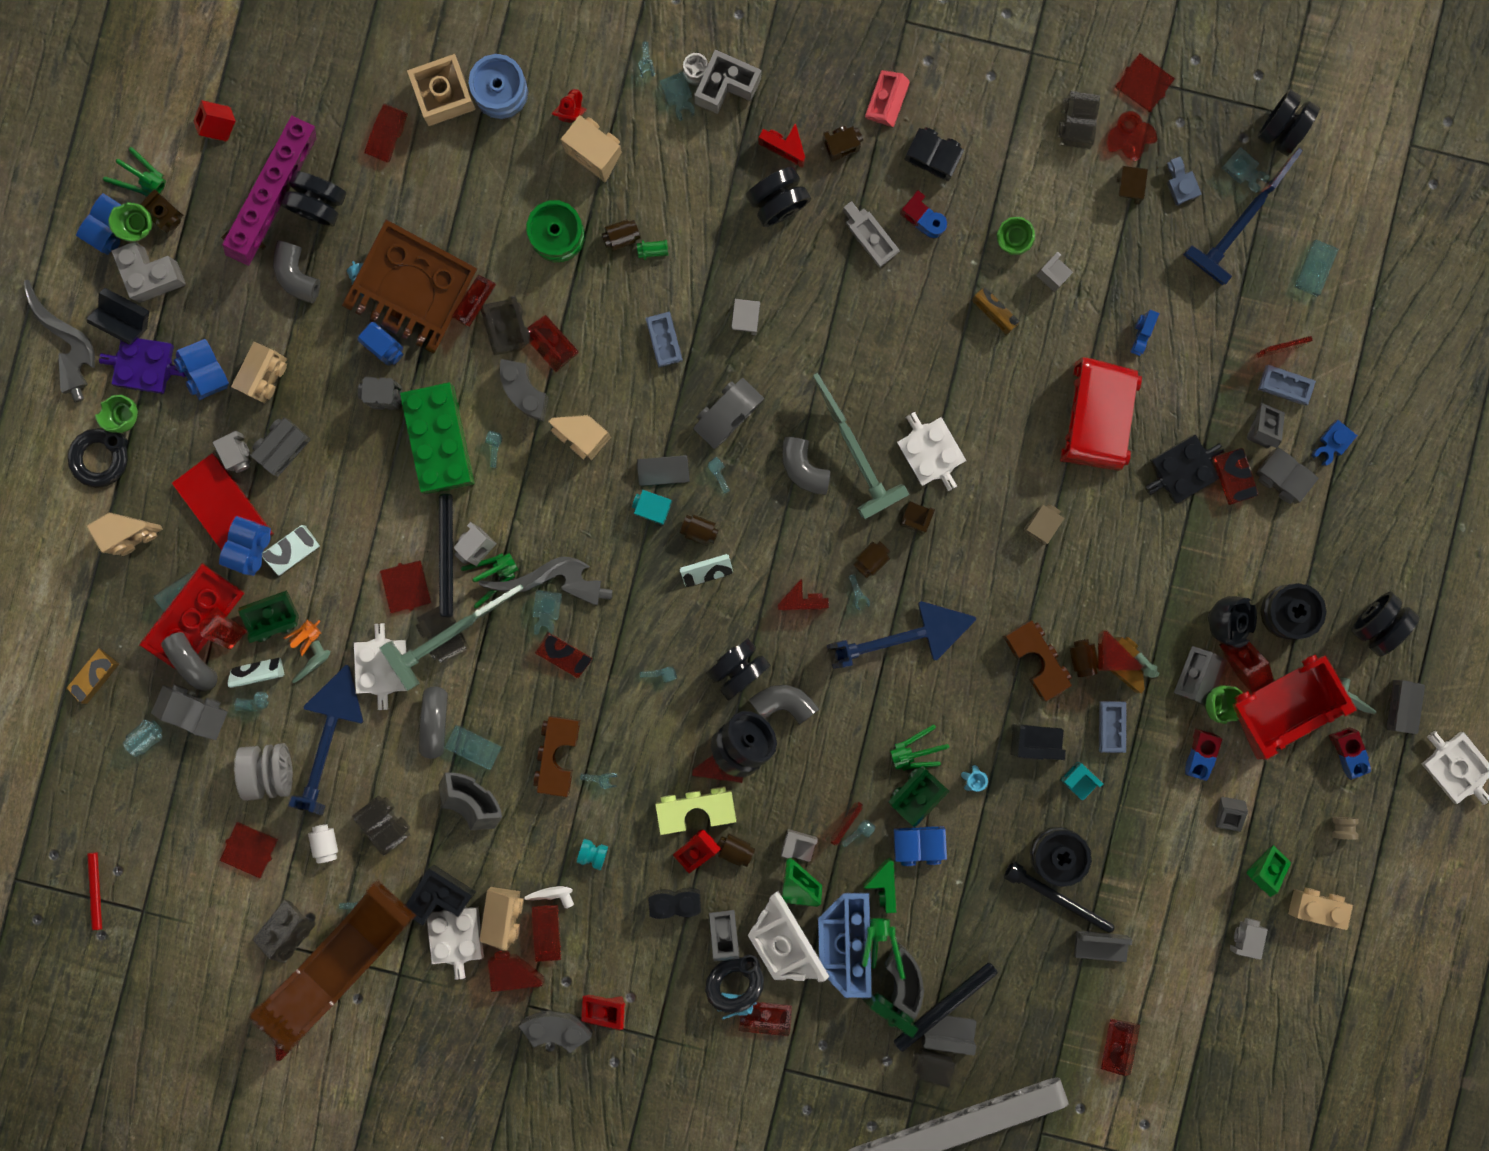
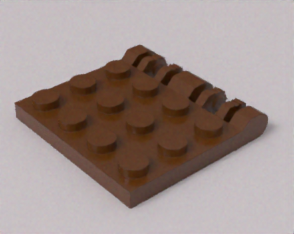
(411, 281)

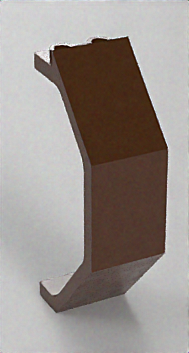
(332, 967)

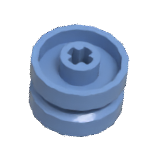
(484, 82)

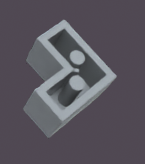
(723, 76)
(146, 278)

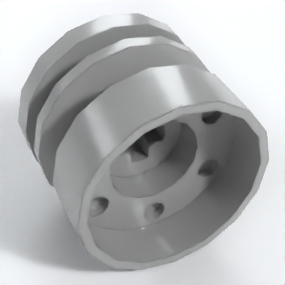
(263, 772)

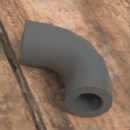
(289, 275)
(799, 468)
(189, 663)
(784, 698)
(433, 722)

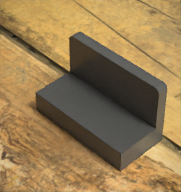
(1200, 675)
(1405, 706)
(1101, 946)
(952, 1035)

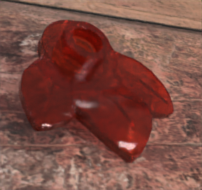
(1131, 139)

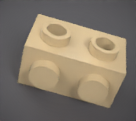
(1320, 909)

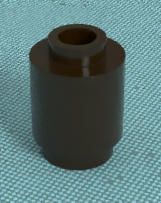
(621, 234)
(699, 530)
(872, 559)
(1084, 658)
(735, 850)

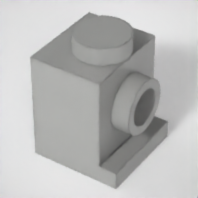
(233, 452)
(473, 545)
(1249, 939)

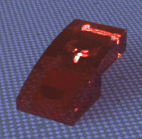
(385, 132)
(546, 933)

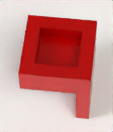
(214, 120)

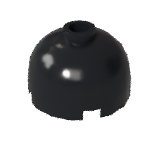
(1233, 620)

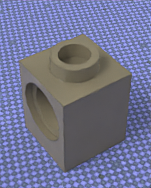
(1044, 523)

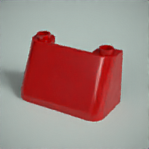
(1101, 414)
(1292, 706)

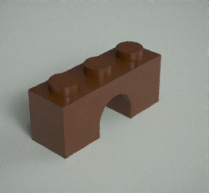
(1051, 677)
(551, 777)

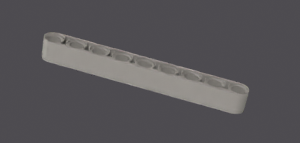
(975, 1120)

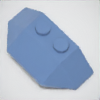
(843, 944)

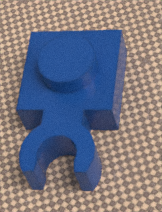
(1145, 326)
(1336, 441)

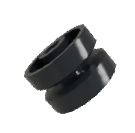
(1288, 122)
(778, 196)
(313, 198)
(1307, 616)
(1385, 624)
(737, 668)
(743, 744)
(1075, 859)

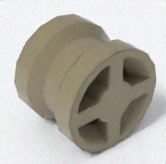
(1345, 828)

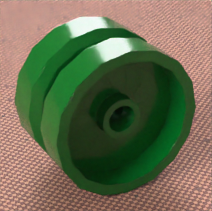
(559, 216)

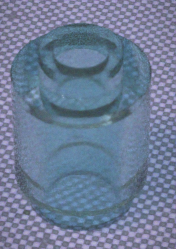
(143, 738)

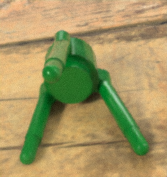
(147, 180)
(504, 566)
(904, 757)
(878, 931)

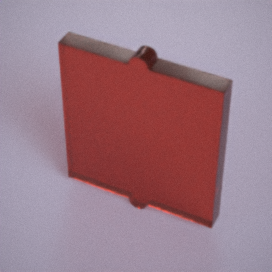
(1144, 82)
(1284, 346)
(405, 586)
(846, 823)
(248, 850)

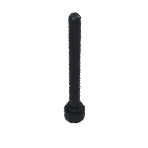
(1017, 874)

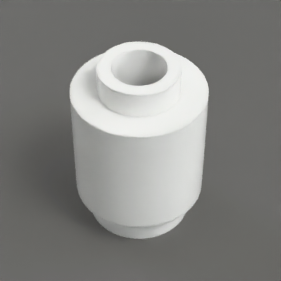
(323, 843)

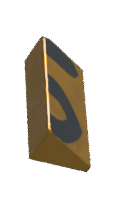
(995, 310)
(92, 676)

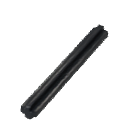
(445, 555)
(947, 1005)

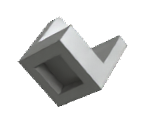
(1054, 273)
(746, 315)
(798, 845)

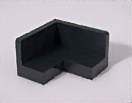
(1037, 742)
(439, 889)

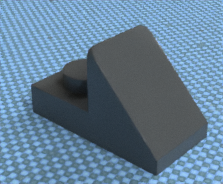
(1267, 427)
(724, 935)

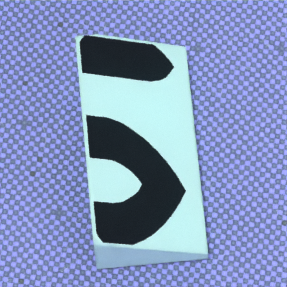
(290, 550)
(706, 570)
(255, 672)

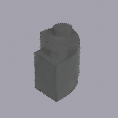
(520, 390)
(728, 412)
(189, 712)
(469, 800)
(910, 991)
(556, 1028)

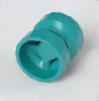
(590, 853)

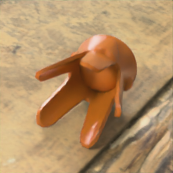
(306, 631)

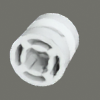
(694, 63)

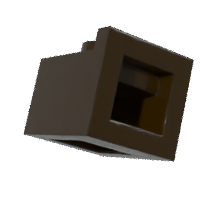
(842, 142)
(169, 218)

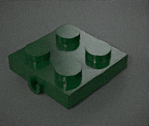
(899, 1018)

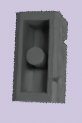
(380, 393)
(279, 446)

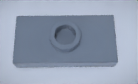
(664, 339)
(1287, 385)
(1112, 726)

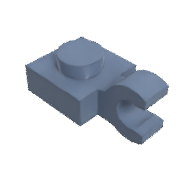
(1182, 186)

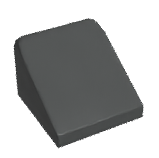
(1231, 814)

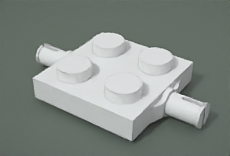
(931, 451)
(373, 670)
(1458, 767)
(455, 938)

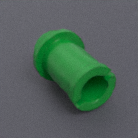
(652, 249)

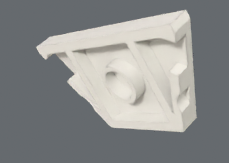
(784, 945)

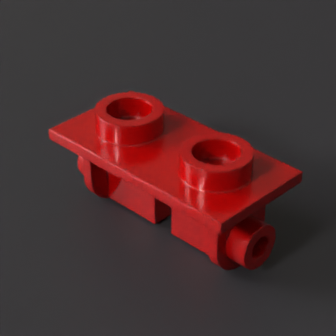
(570, 107)

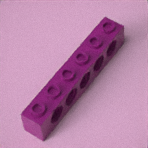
(269, 191)

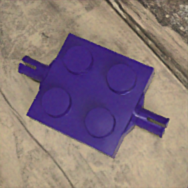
(142, 365)

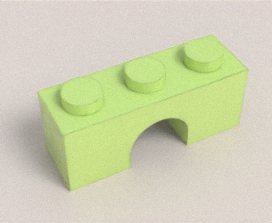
(717, 804)

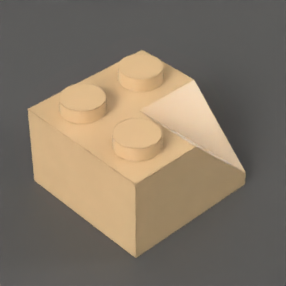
(441, 90)
(592, 147)

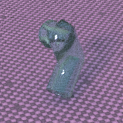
(252, 705)

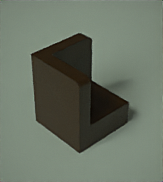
(1132, 183)
(917, 517)

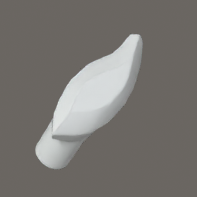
(552, 893)

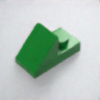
(1269, 870)
(884, 878)

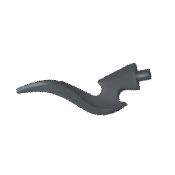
(81, 347)
(566, 566)

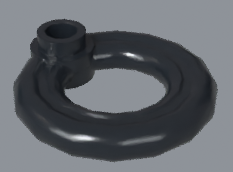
(119, 456)
(743, 1002)

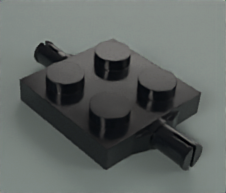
(1184, 469)

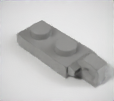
(870, 234)

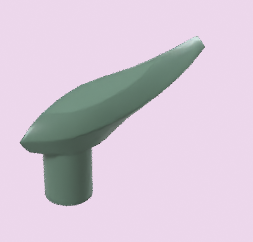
(319, 657)
(1148, 669)
(1360, 705)

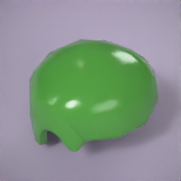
(130, 222)
(1016, 236)
(117, 414)
(1220, 703)

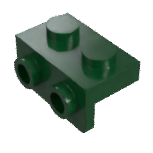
(269, 617)
(918, 796)

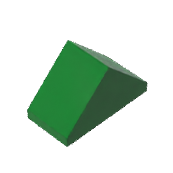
(800, 886)

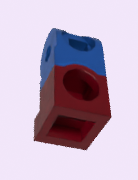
(923, 217)
(1351, 752)
(1202, 754)

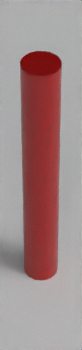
(94, 890)

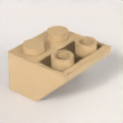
(260, 372)
(583, 433)
(120, 533)
(500, 917)

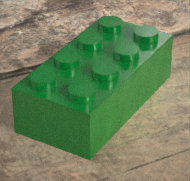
(437, 438)

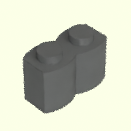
(1286, 476)

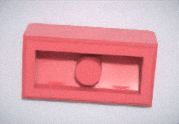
(887, 98)

